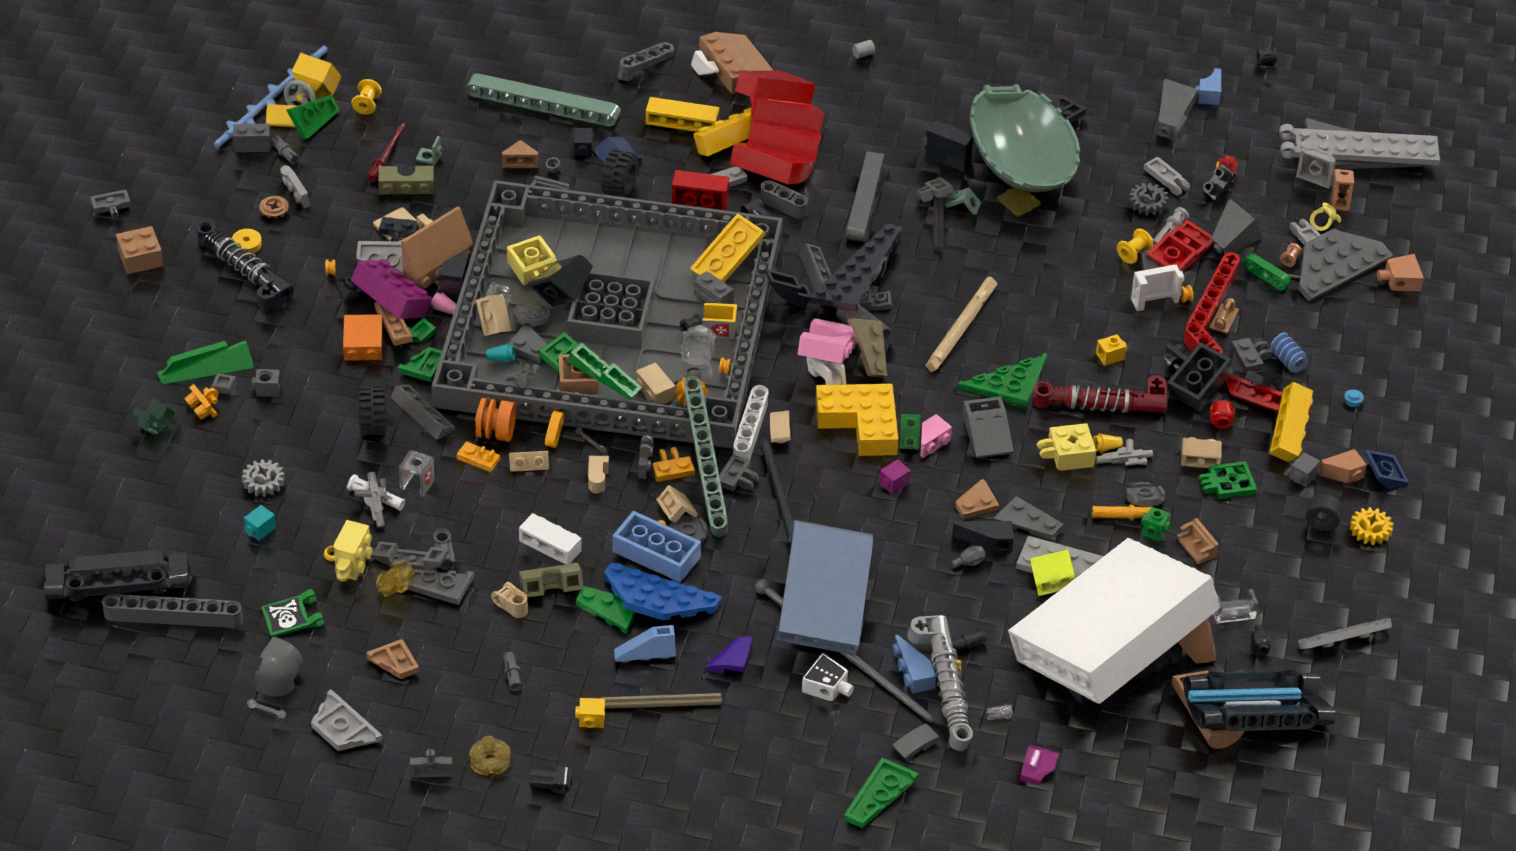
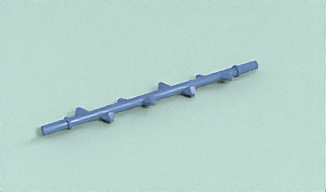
(255, 109)

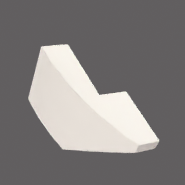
(703, 66)

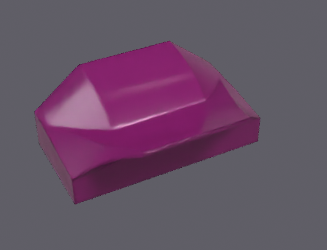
(1038, 764)

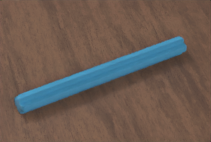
(1234, 695)

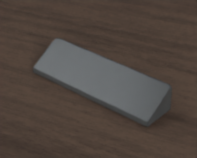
(814, 265)
(422, 411)

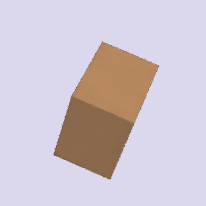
(520, 156)

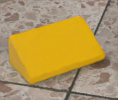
(278, 116)

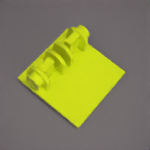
(1052, 572)

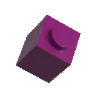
(894, 476)

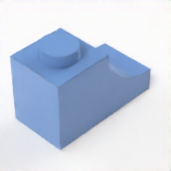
(1210, 89)

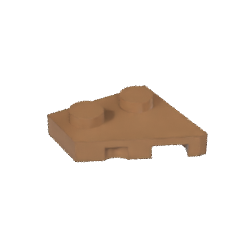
(394, 659)

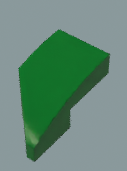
(422, 331)

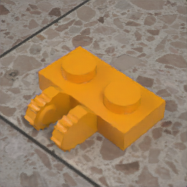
(672, 468)

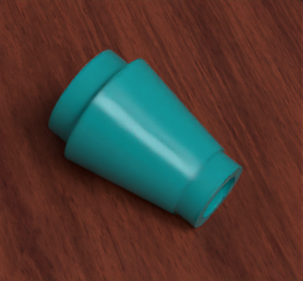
(501, 353)

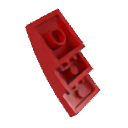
(1181, 246)

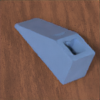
(653, 643)
(916, 667)

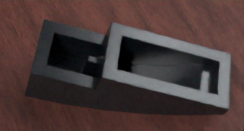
(788, 288)

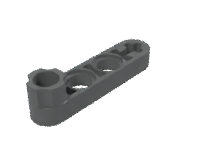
(629, 64)

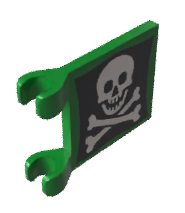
(290, 614)

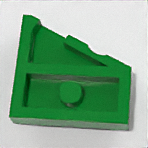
(422, 365)

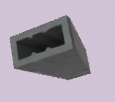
(1175, 107)

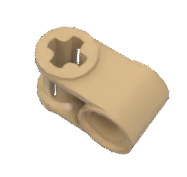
(511, 600)

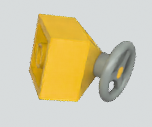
(314, 80)

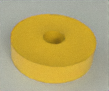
(248, 239)

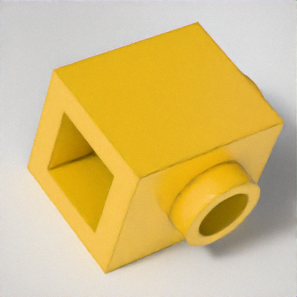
(1111, 350)
(591, 713)

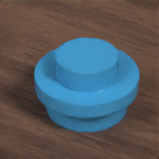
(1353, 398)

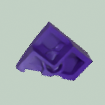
(733, 656)

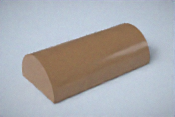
(1216, 738)

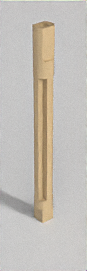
(961, 324)

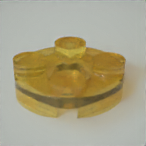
(395, 579)
(489, 746)

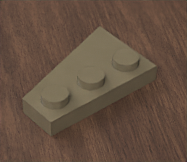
(871, 342)

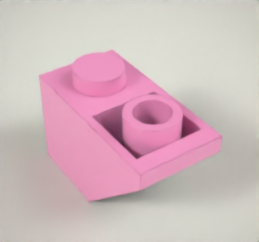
(934, 435)

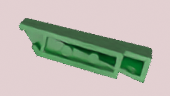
(206, 362)

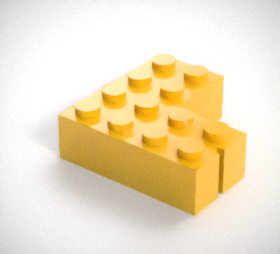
(863, 407)

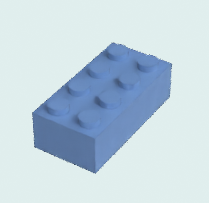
(656, 546)

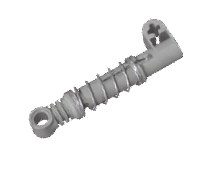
(944, 658)

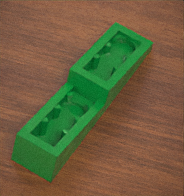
(610, 376)

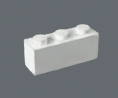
(550, 539)

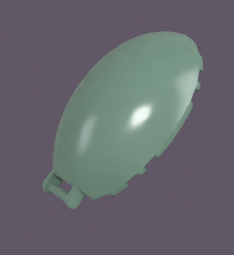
(1024, 138)

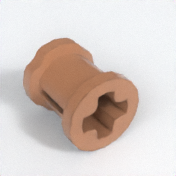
(1291, 255)

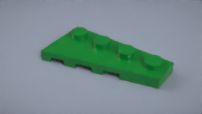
(879, 791)

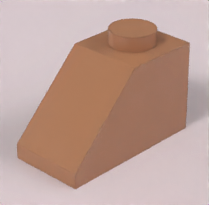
(1343, 467)

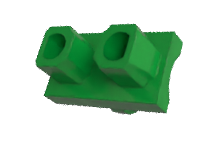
(910, 431)

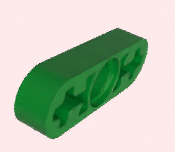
(1276, 277)

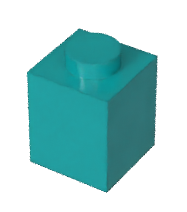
(259, 522)

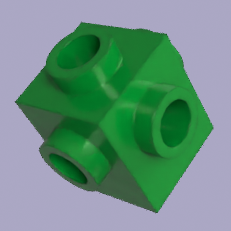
(1155, 524)

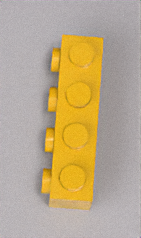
(680, 114)
(723, 133)
(1291, 422)

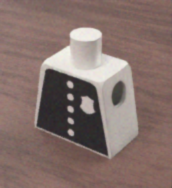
(826, 679)

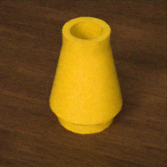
(1106, 442)

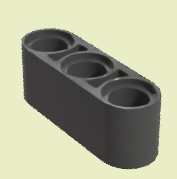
(784, 199)

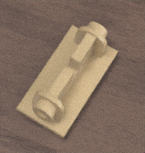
(529, 461)

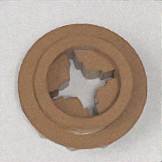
(271, 202)

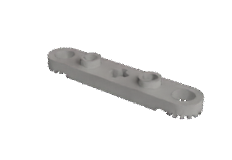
(1361, 630)

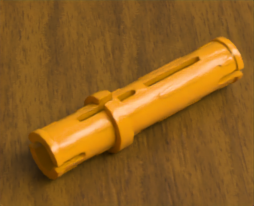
(1119, 512)

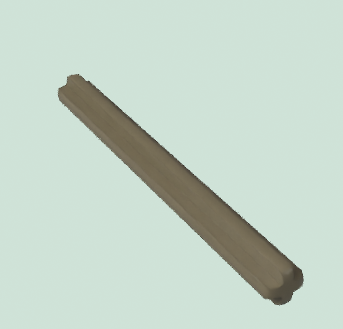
(662, 700)

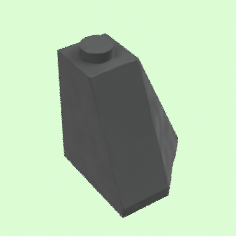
(1235, 230)

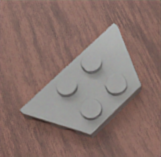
(343, 725)

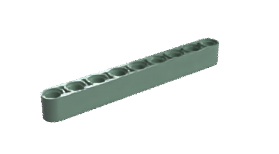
(543, 99)
(705, 463)

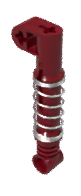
(1125, 400)

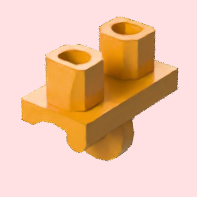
(205, 408)

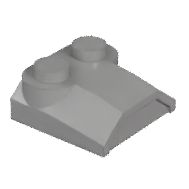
(1316, 166)

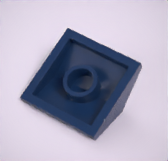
(611, 143)
(1386, 469)

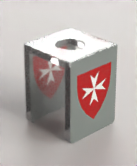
(425, 470)

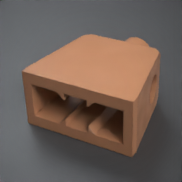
(1342, 183)
(1402, 274)

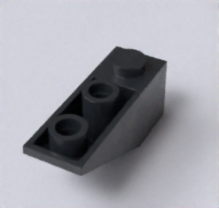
(990, 535)

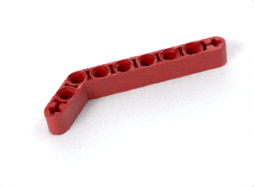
(1210, 302)

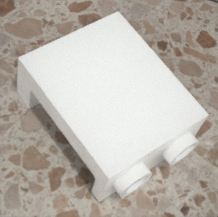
(1156, 284)

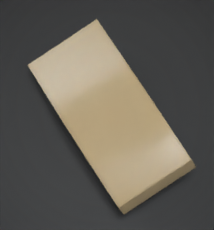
(780, 426)

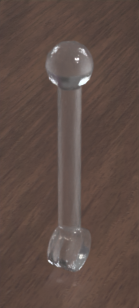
(251, 704)

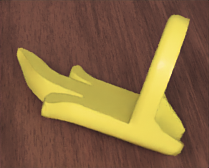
(1330, 210)

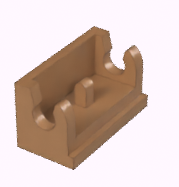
(1198, 541)

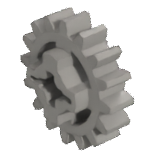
(263, 478)

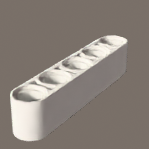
(751, 422)

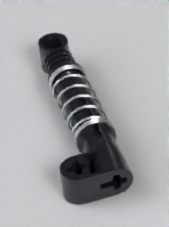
(273, 289)

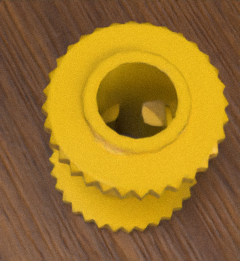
(368, 91)
(1129, 250)

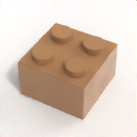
(139, 250)

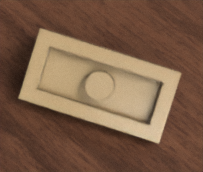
(493, 314)
(675, 504)

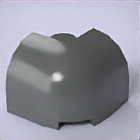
(278, 668)

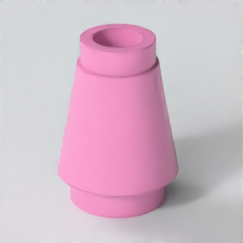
(443, 303)

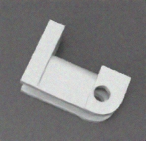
(831, 371)

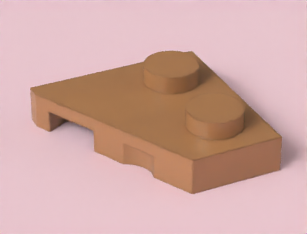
(976, 501)

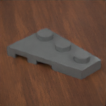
(1030, 518)

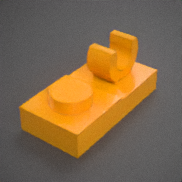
(478, 456)

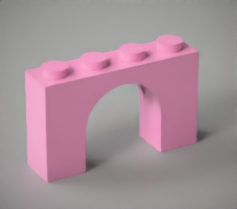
(827, 341)

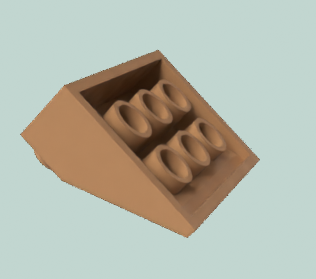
(731, 55)
(432, 245)

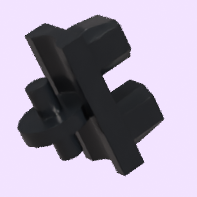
(1219, 182)
(1174, 356)

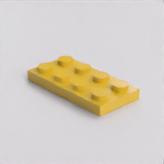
(729, 248)

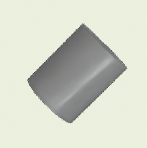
(863, 49)

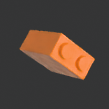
(363, 337)

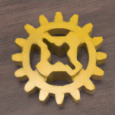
(1371, 526)

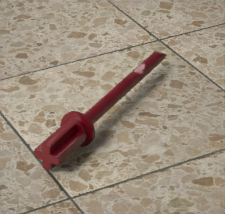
(374, 172)

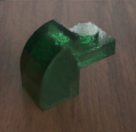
(155, 417)

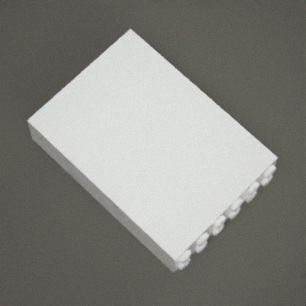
(1114, 620)

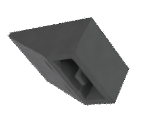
(987, 427)

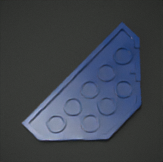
(656, 595)

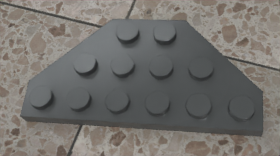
(1337, 259)

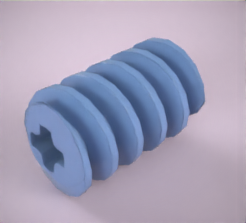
(1289, 353)

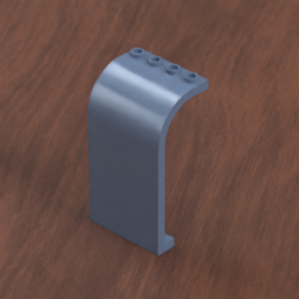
(825, 587)

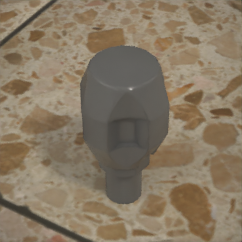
(969, 557)

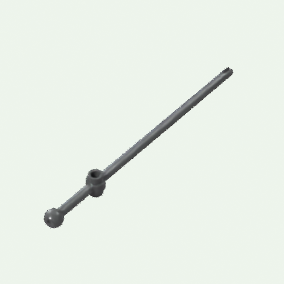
(763, 587)

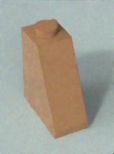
(1200, 643)

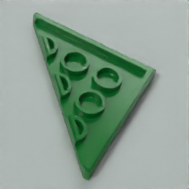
(1012, 383)

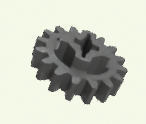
(1148, 198)

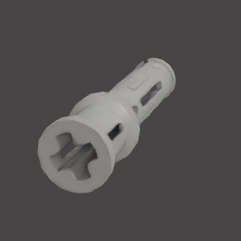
(1176, 219)

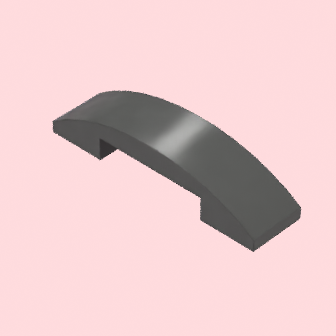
(390, 553)

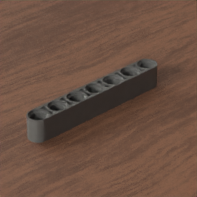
(865, 196)
(172, 610)

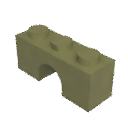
(418, 183)
(565, 577)

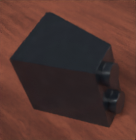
(562, 280)

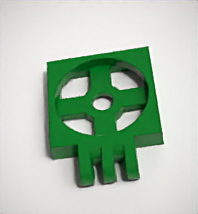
(1212, 483)

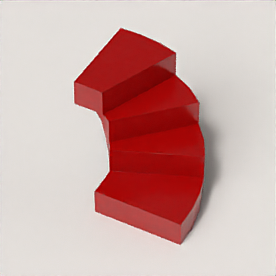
(782, 127)

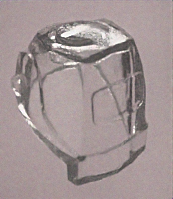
(697, 346)

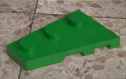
(606, 606)

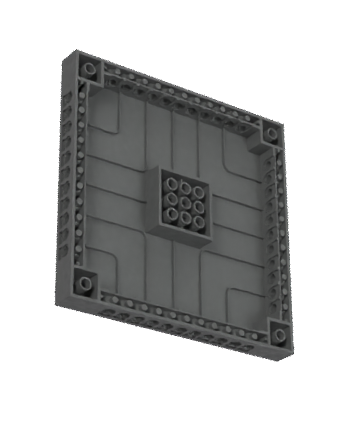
(622, 314)

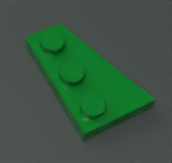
(312, 115)

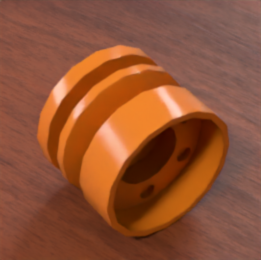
(492, 419)

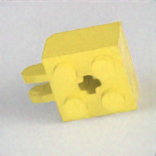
(530, 258)
(1069, 446)
(352, 550)

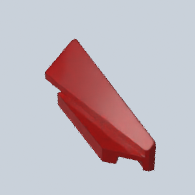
(1255, 394)

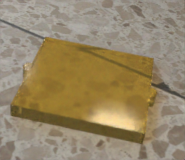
(1018, 201)

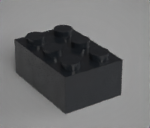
(1200, 377)

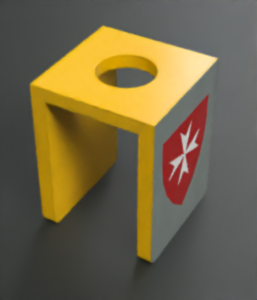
(721, 319)

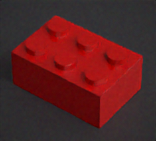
(700, 190)

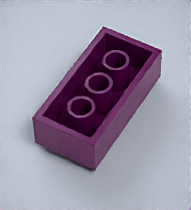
(391, 289)

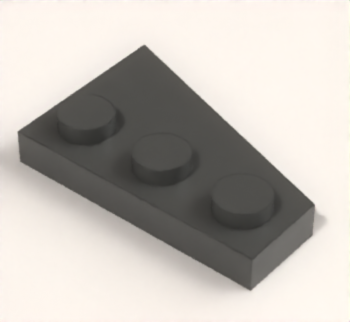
(442, 586)

